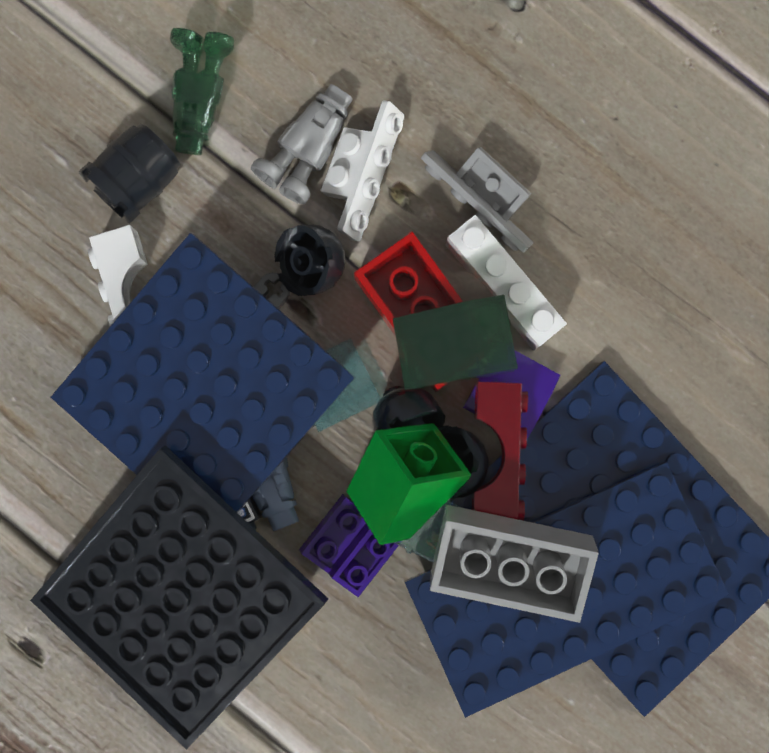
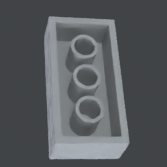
(513, 563)

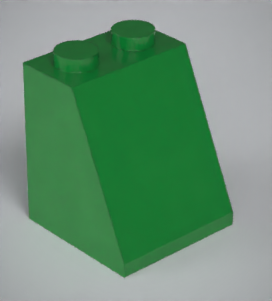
(405, 480)

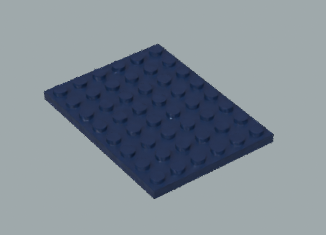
(601, 438)

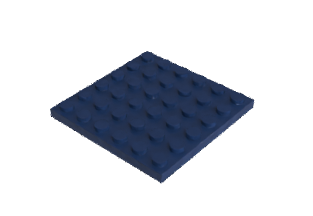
(205, 373)

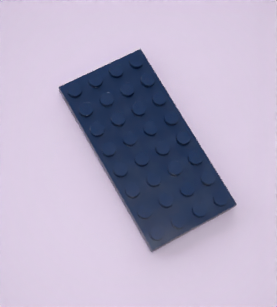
(645, 576)

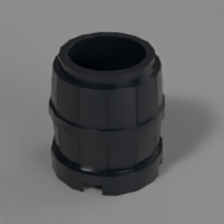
(132, 171)

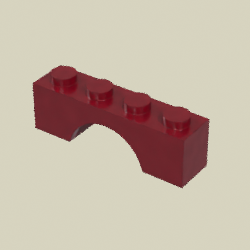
(501, 409)

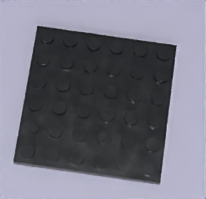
(178, 597)

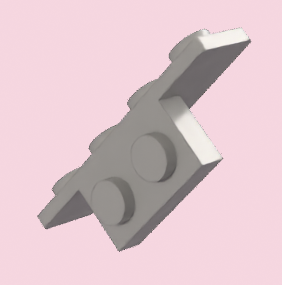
(488, 189)

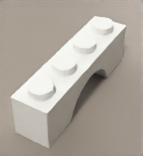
(119, 260)
(495, 268)

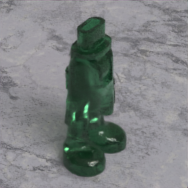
(195, 92)

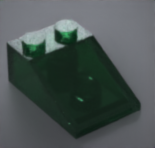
(455, 343)

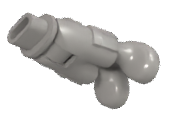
(309, 140)

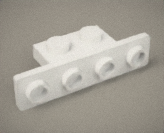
(360, 167)

